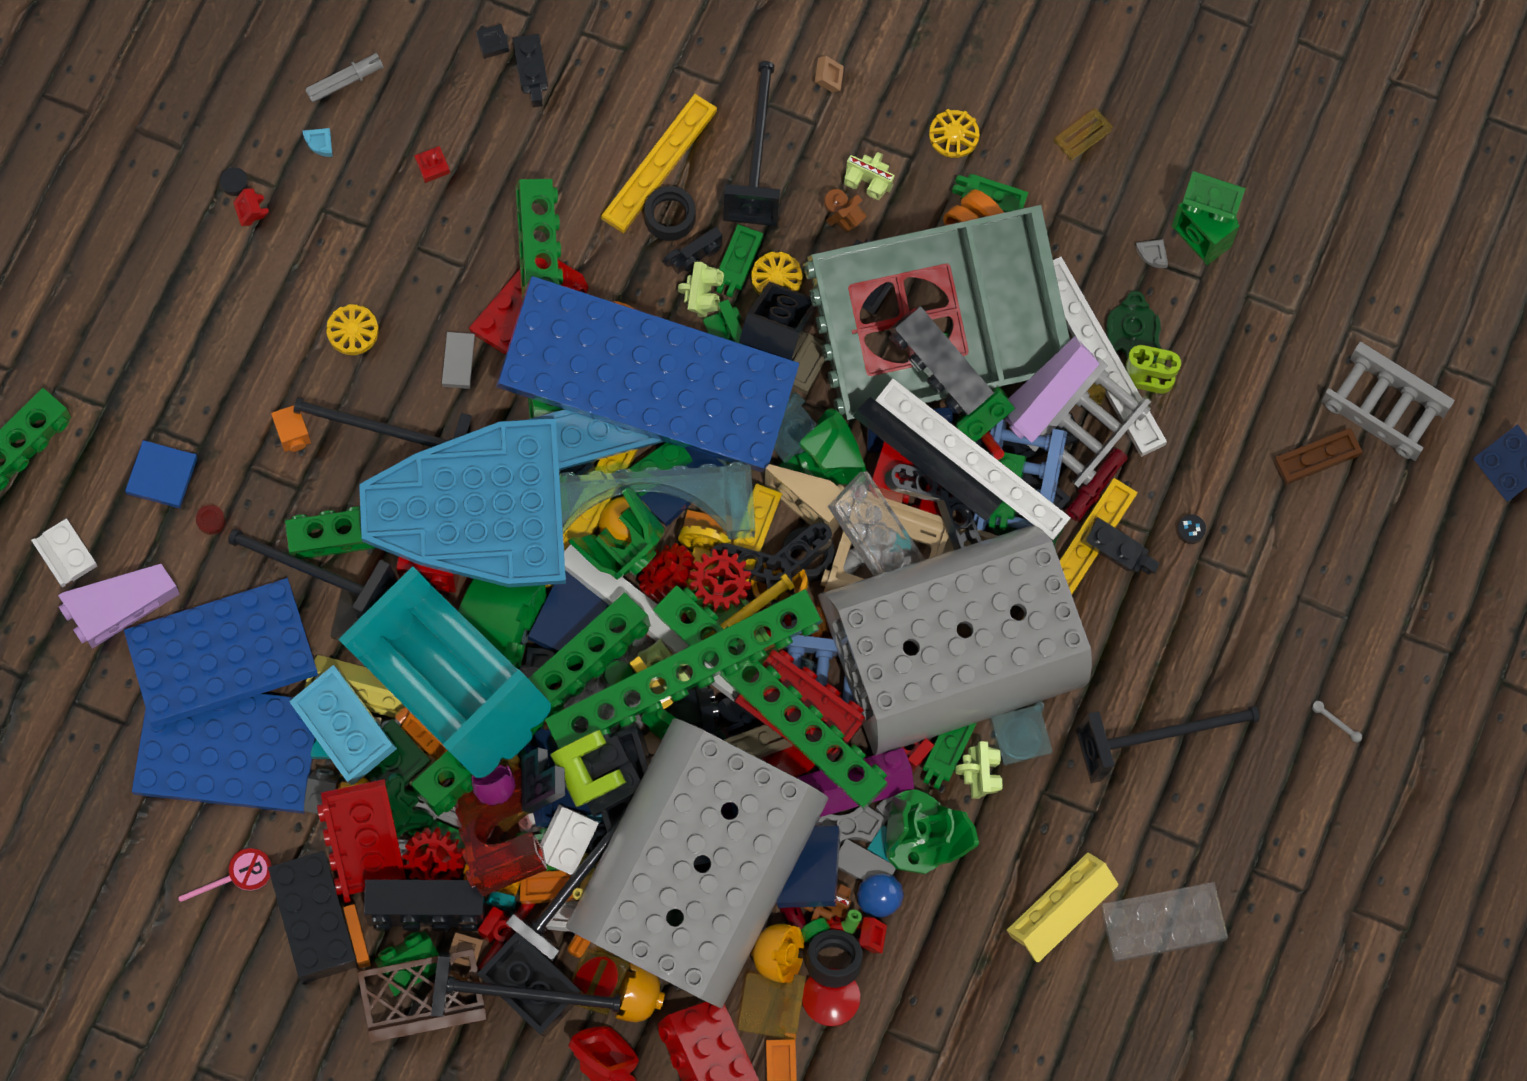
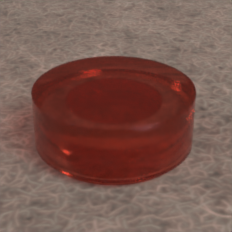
(210, 520)

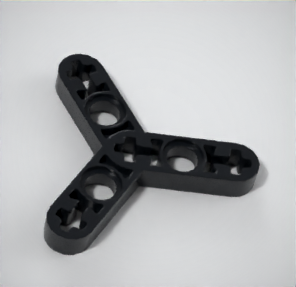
(946, 503)
(782, 559)

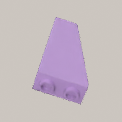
(1050, 389)
(116, 603)

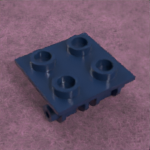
(1506, 463)

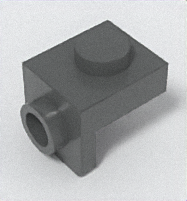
(318, 782)

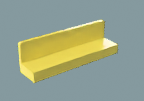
(364, 683)
(1063, 906)

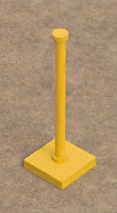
(747, 611)

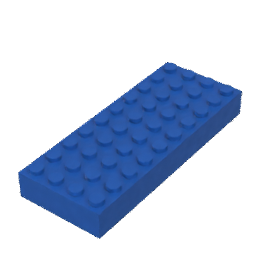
(647, 374)

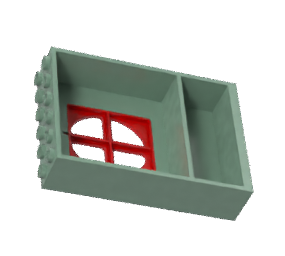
(997, 293)

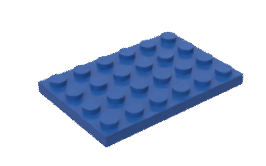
(220, 653)
(231, 755)

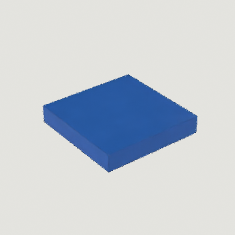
(161, 474)

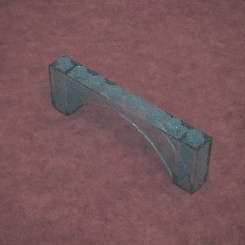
(719, 491)

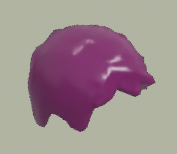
(494, 787)

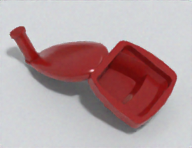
(604, 1054)

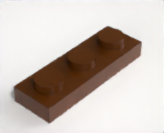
(1318, 456)

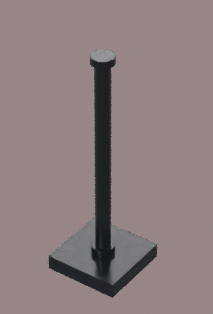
(753, 203)
(463, 427)
(378, 584)
(1097, 748)
(535, 930)
(447, 984)

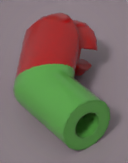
(849, 924)

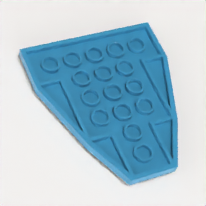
(475, 506)

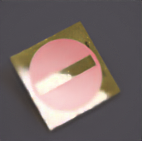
(600, 976)

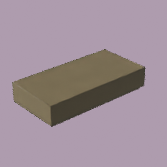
(810, 363)

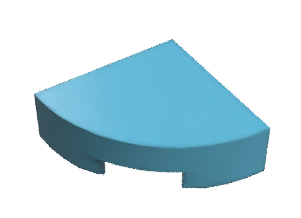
(319, 141)

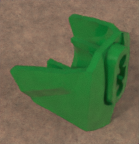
(829, 451)
(619, 556)
(926, 833)

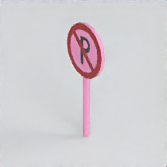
(246, 870)

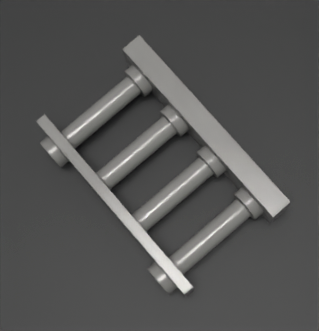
(1393, 375)
(1063, 419)

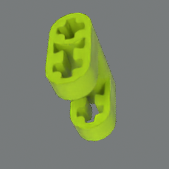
(1141, 365)
(577, 778)

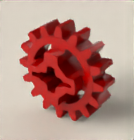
(666, 571)
(709, 579)
(444, 854)

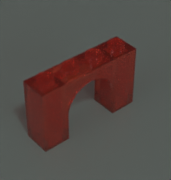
(503, 863)

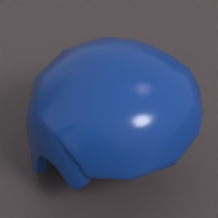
(880, 895)

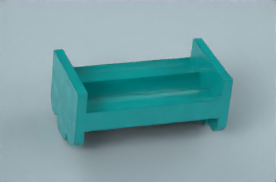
(447, 674)

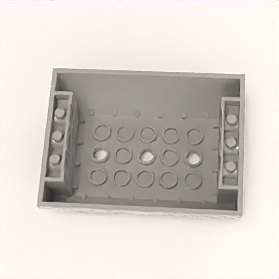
(955, 677)
(653, 855)

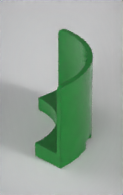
(503, 614)

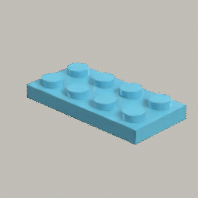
(342, 725)

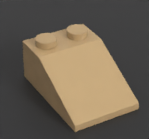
(804, 494)

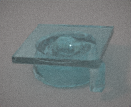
(793, 429)
(1022, 734)

